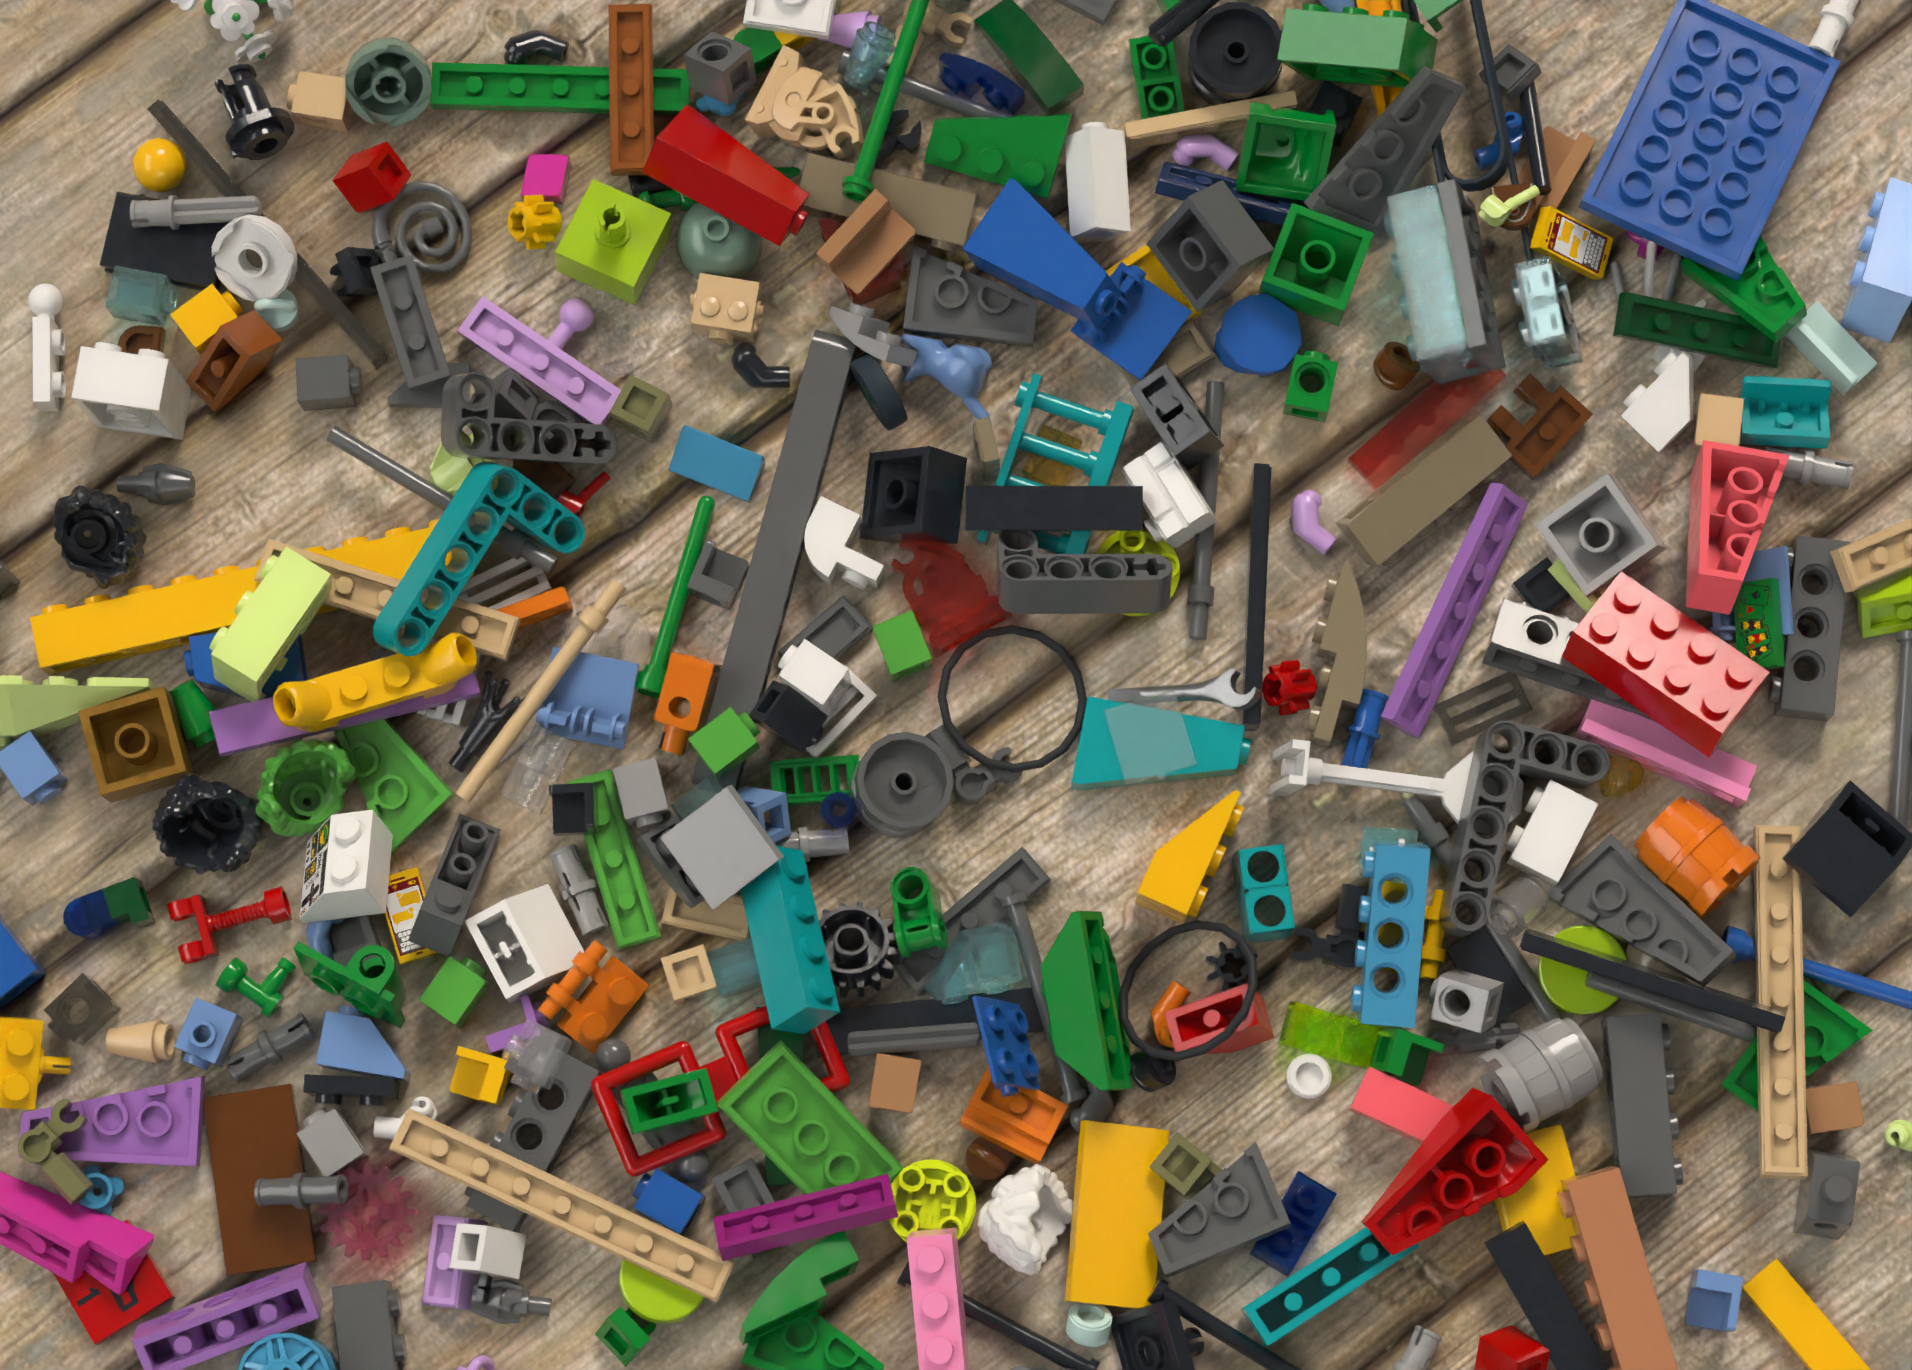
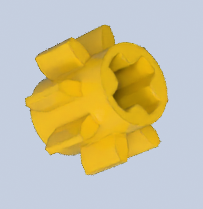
(534, 222)

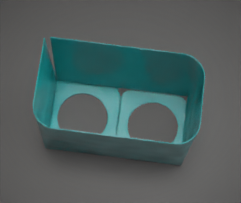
(1259, 889)

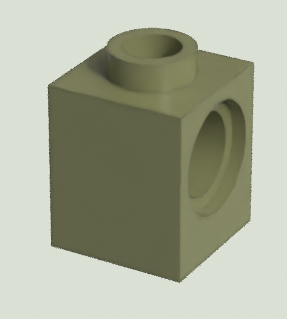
(641, 408)

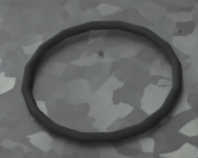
(997, 764)
(1233, 1025)

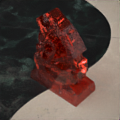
(952, 598)

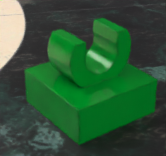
(624, 1335)

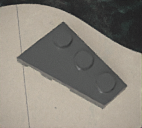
(961, 305)

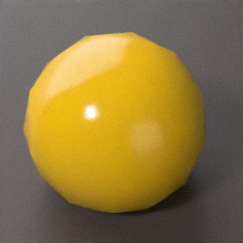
(159, 165)

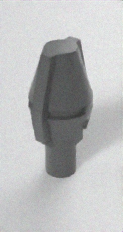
(159, 483)
(509, 1302)

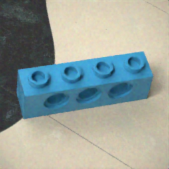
(1399, 1003)

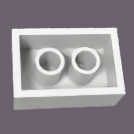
(131, 391)

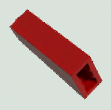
(726, 177)

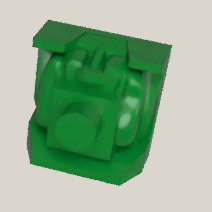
(1284, 151)

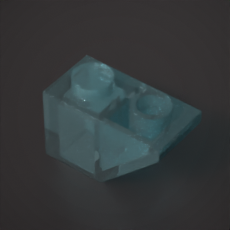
(975, 962)

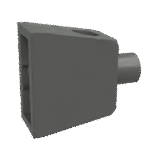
(1827, 1195)

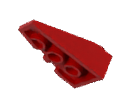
(1457, 1169)

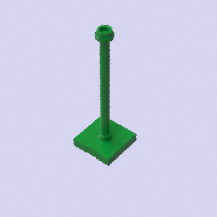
(858, 186)

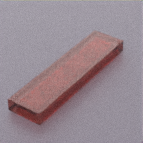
(1420, 425)

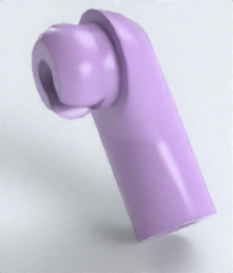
(1203, 146)

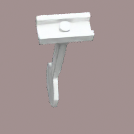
(1301, 769)

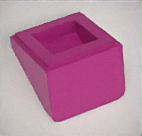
(547, 176)

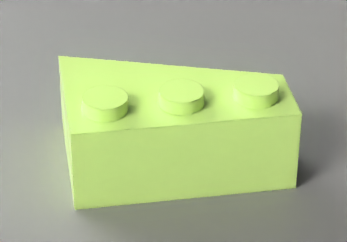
(268, 623)

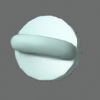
(279, 312)
(1089, 1324)

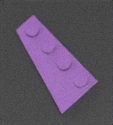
(135, 1126)

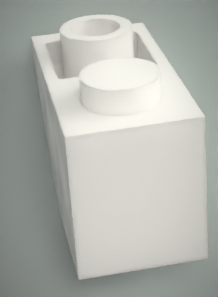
(1666, 405)

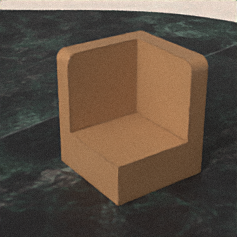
(895, 1083)
(1833, 1108)

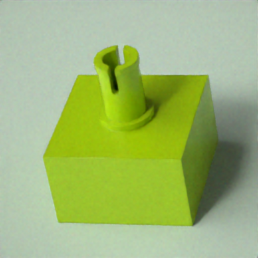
(613, 242)

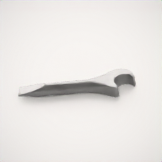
(1218, 690)

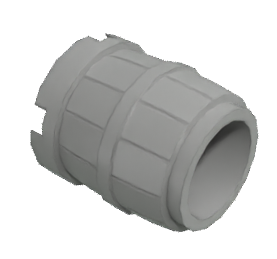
(1542, 1072)

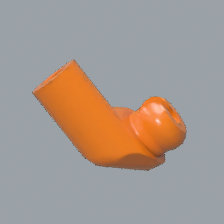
(1172, 998)

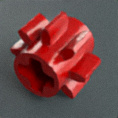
(1289, 687)

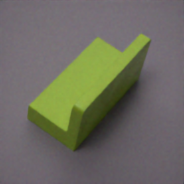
(1885, 605)

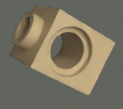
(320, 101)

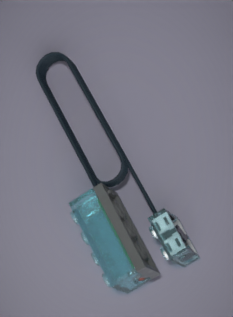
(1447, 270)

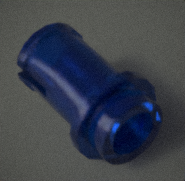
(840, 800)

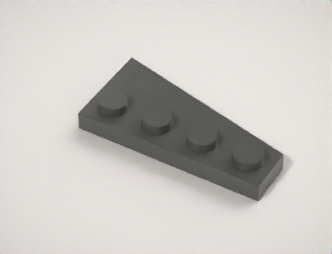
(1637, 908)

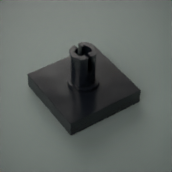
(1155, 1338)

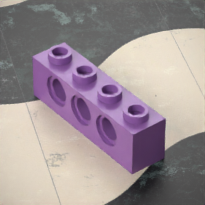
(228, 1320)

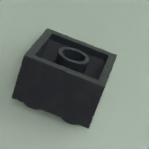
(913, 495)

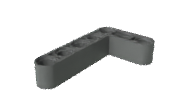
(1496, 809)

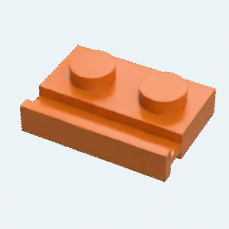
(1016, 1122)

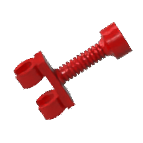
(273, 906)

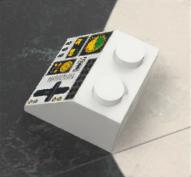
(347, 868)

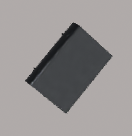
(177, 253)

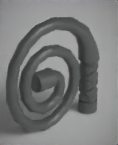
(430, 228)

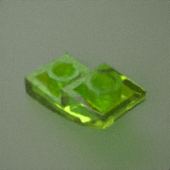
(1329, 1035)

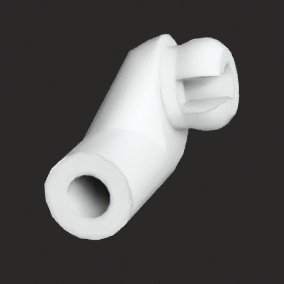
(388, 1126)

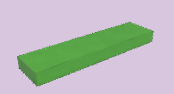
(619, 869)

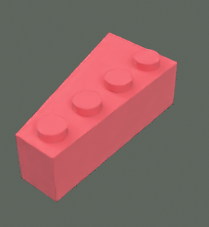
(1727, 513)

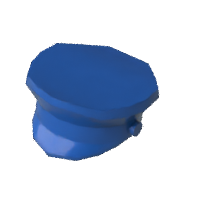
(1258, 336)

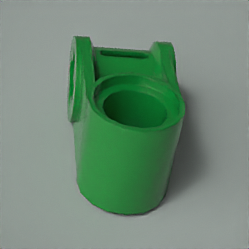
(917, 920)

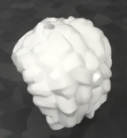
(1025, 1217)

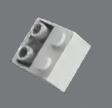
(525, 941)

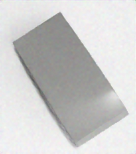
(871, 334)

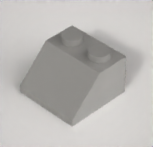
(1601, 535)

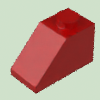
(1206, 1018)

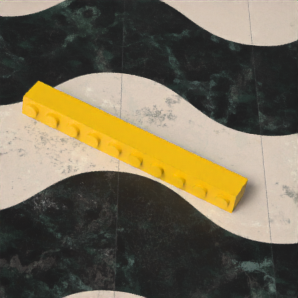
(190, 607)

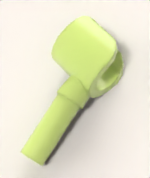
(1496, 212)

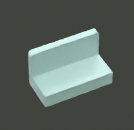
(1831, 349)

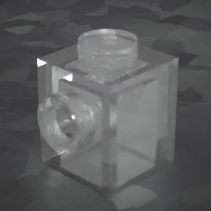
(535, 1056)

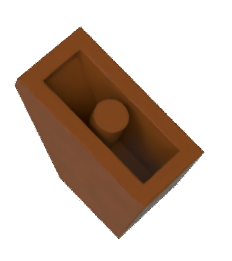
(233, 359)

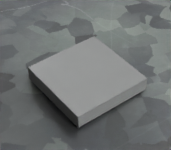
(722, 847)

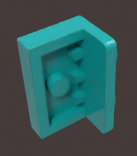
(1785, 412)

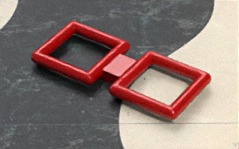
(722, 1075)

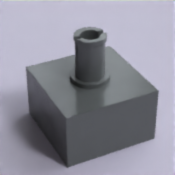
(1210, 245)

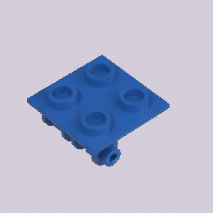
(1138, 326)
(1006, 1045)

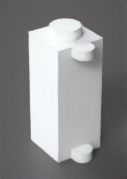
(1097, 183)

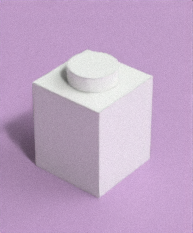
(487, 1251)

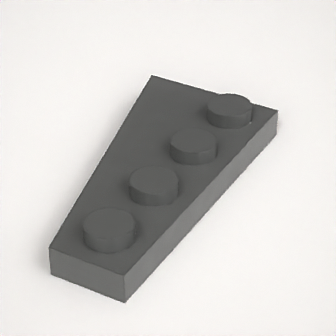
(1388, 153)

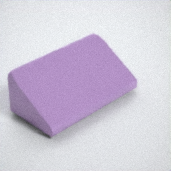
(443, 1284)

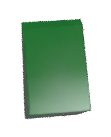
(669, 1102)

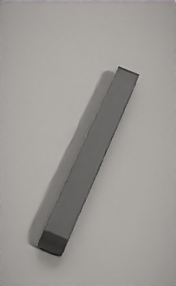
(782, 534)

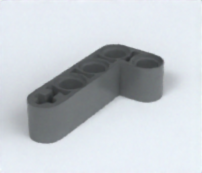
(528, 433)
(1078, 581)

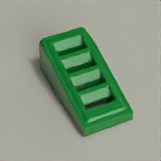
(797, 766)

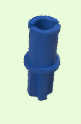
(1364, 729)

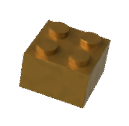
(136, 744)

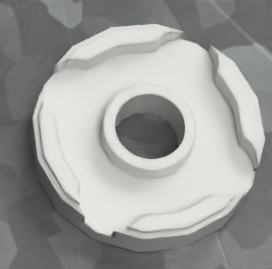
(269, 242)

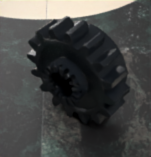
(875, 943)

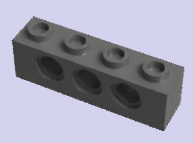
(1515, 653)
(1817, 697)
(556, 1128)

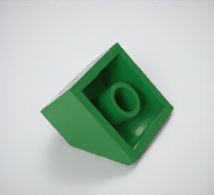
(1315, 264)

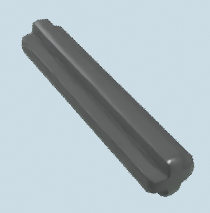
(913, 1039)

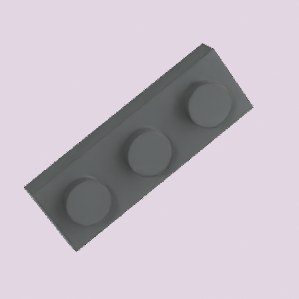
(411, 323)

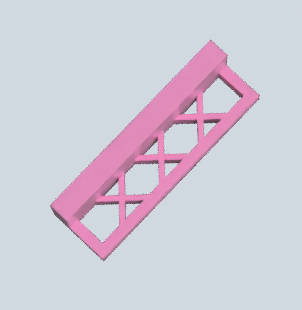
(1666, 754)

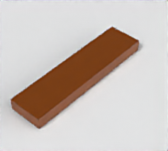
(631, 87)

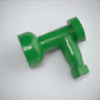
(265, 995)

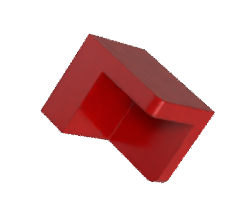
(372, 177)
(1510, 1350)

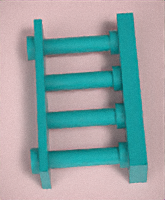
(1095, 465)

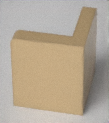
(1718, 419)
(689, 973)

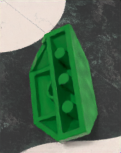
(1084, 1002)

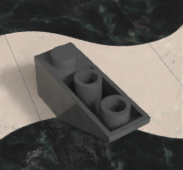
(454, 885)

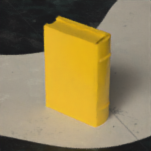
(1537, 1199)

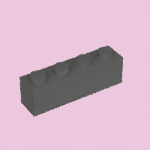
(1640, 1105)
(368, 1326)

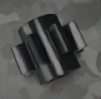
(1227, 979)

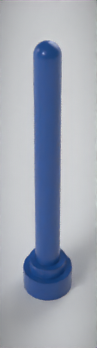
(1745, 949)

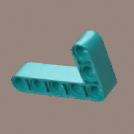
(468, 548)

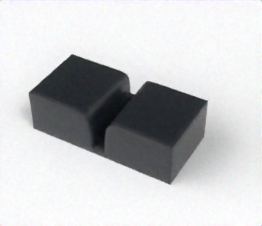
(484, 1283)

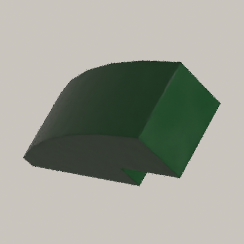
(1030, 56)

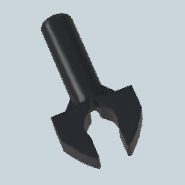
(891, 143)

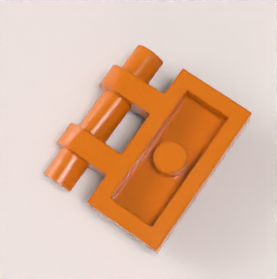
(601, 1004)

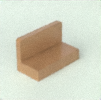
(1564, 162)
(866, 243)

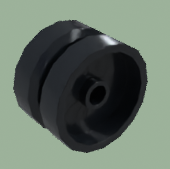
(1228, 32)

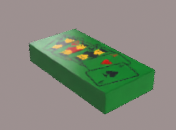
(1760, 623)

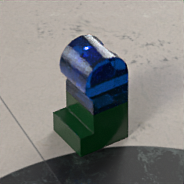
(107, 907)

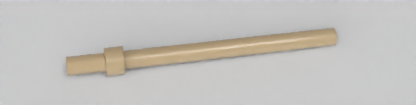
(592, 620)

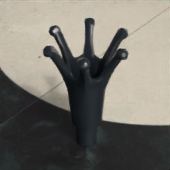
(485, 723)

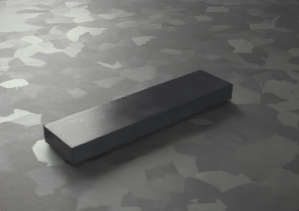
(1054, 508)
(1544, 1300)

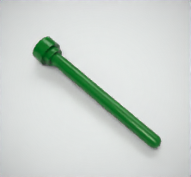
(651, 678)

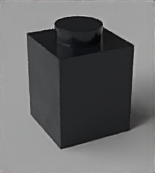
(789, 716)

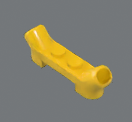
(375, 684)

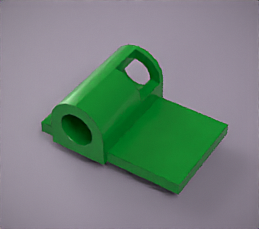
(369, 986)

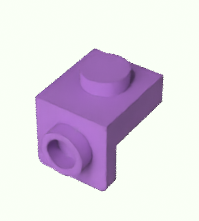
(498, 1040)

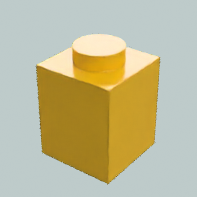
(205, 314)

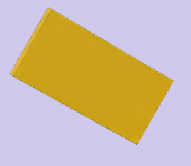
(1112, 1214)

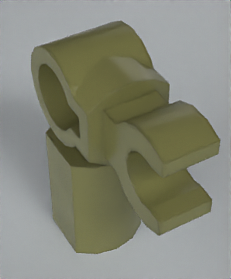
(40, 1148)

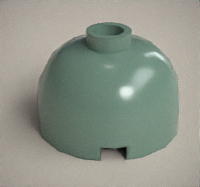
(388, 82)
(716, 244)

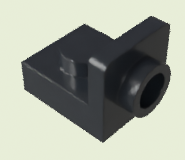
(1342, 102)

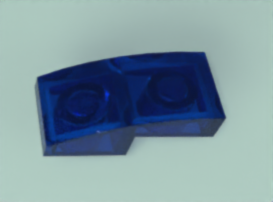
(969, 76)
(1305, 1206)

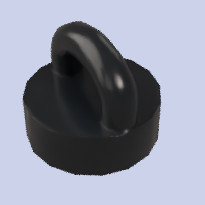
(1151, 1072)

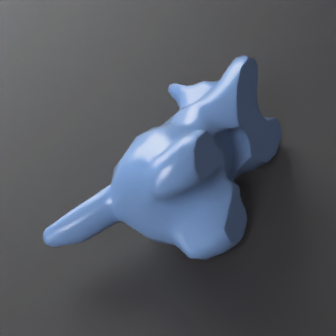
(957, 368)

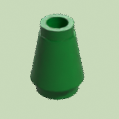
(193, 712)

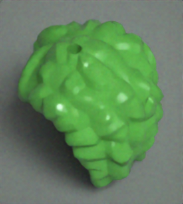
(302, 773)

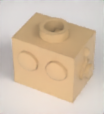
(726, 309)

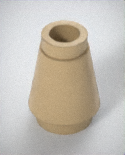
(143, 1041)

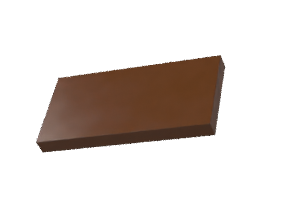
(249, 1140)

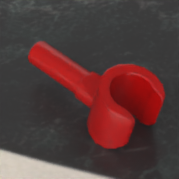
(577, 504)

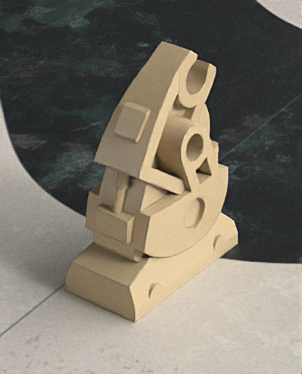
(804, 107)

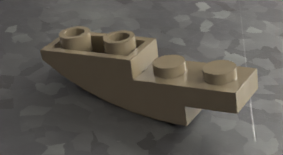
(1344, 641)

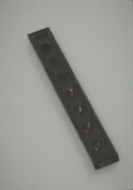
(305, 274)

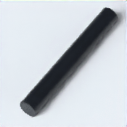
(1535, 139)

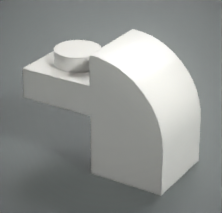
(828, 544)

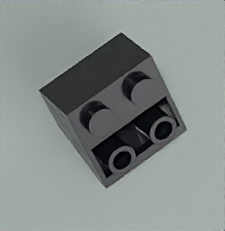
(1849, 848)

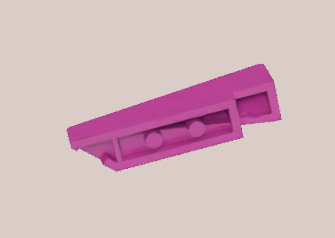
(68, 1236)

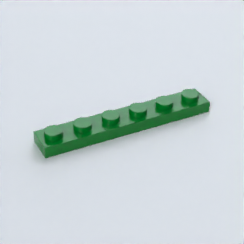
(544, 88)

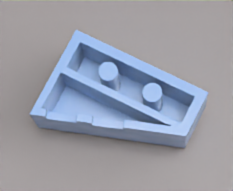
(1884, 274)

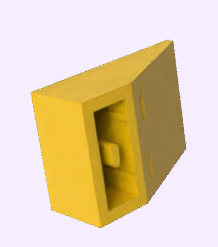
(1179, 867)

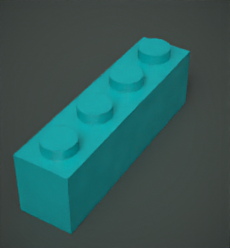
(790, 946)
(1319, 1285)

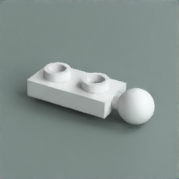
(48, 344)

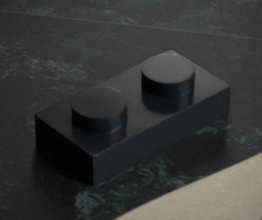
(370, 1090)

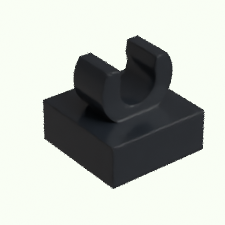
(355, 268)

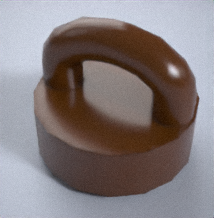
(1394, 366)
(986, 1159)

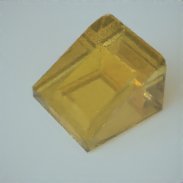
(1048, 470)

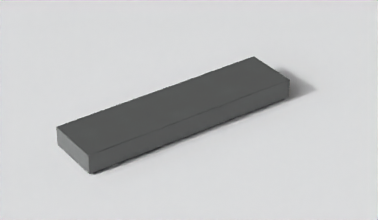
(976, 909)

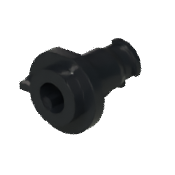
(257, 127)

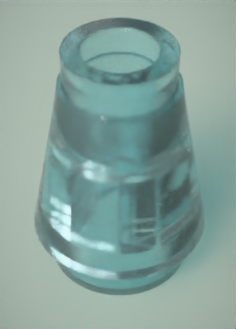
(869, 53)

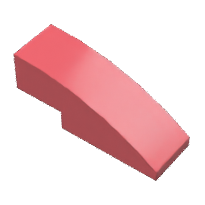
(1398, 1105)

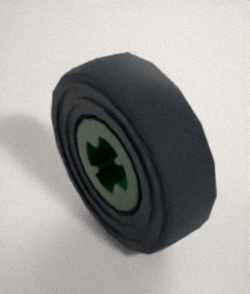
(879, 392)

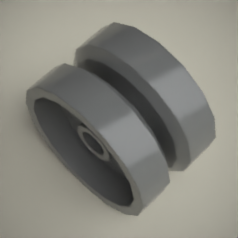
(926, 786)

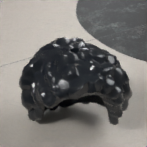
(115, 538)
(207, 825)

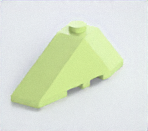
(56, 702)

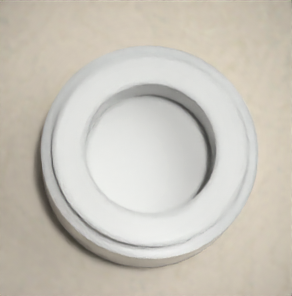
(1308, 1076)

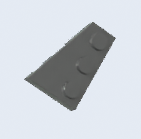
(1222, 1217)

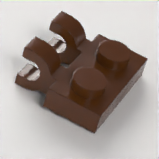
(1548, 429)

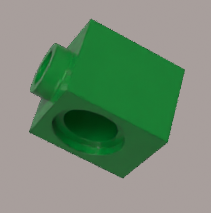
(1306, 404)

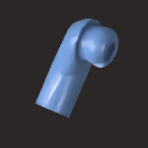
(319, 937)

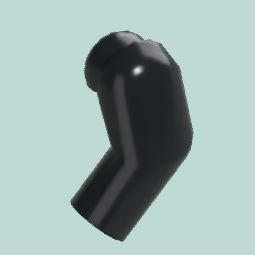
(534, 42)

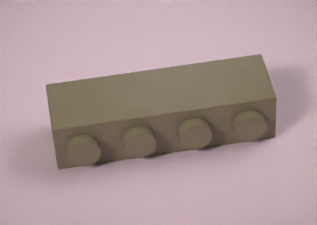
(928, 207)
(1424, 490)

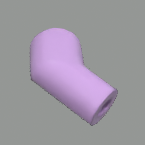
(1306, 521)

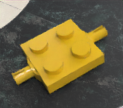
(24, 1062)

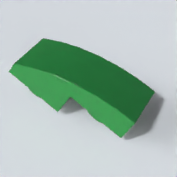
(1155, 78)

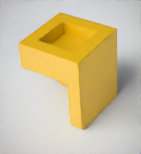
(480, 1076)

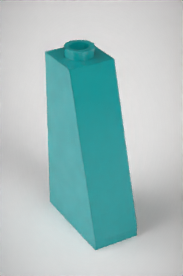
(1215, 744)

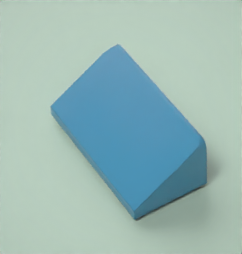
(717, 463)

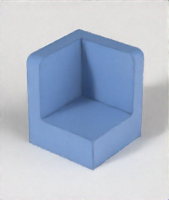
(1713, 1300)

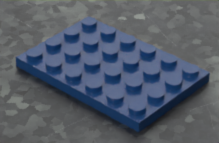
(1710, 135)

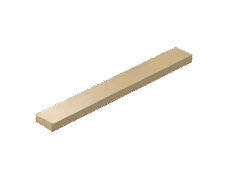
(1781, 987)
(562, 1205)

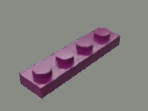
(805, 1217)

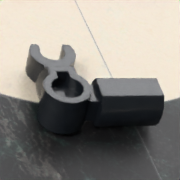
(1335, 949)

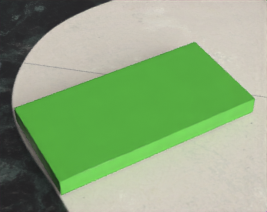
(804, 1125)

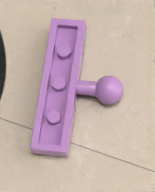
(543, 360)

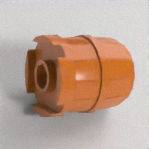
(1695, 855)

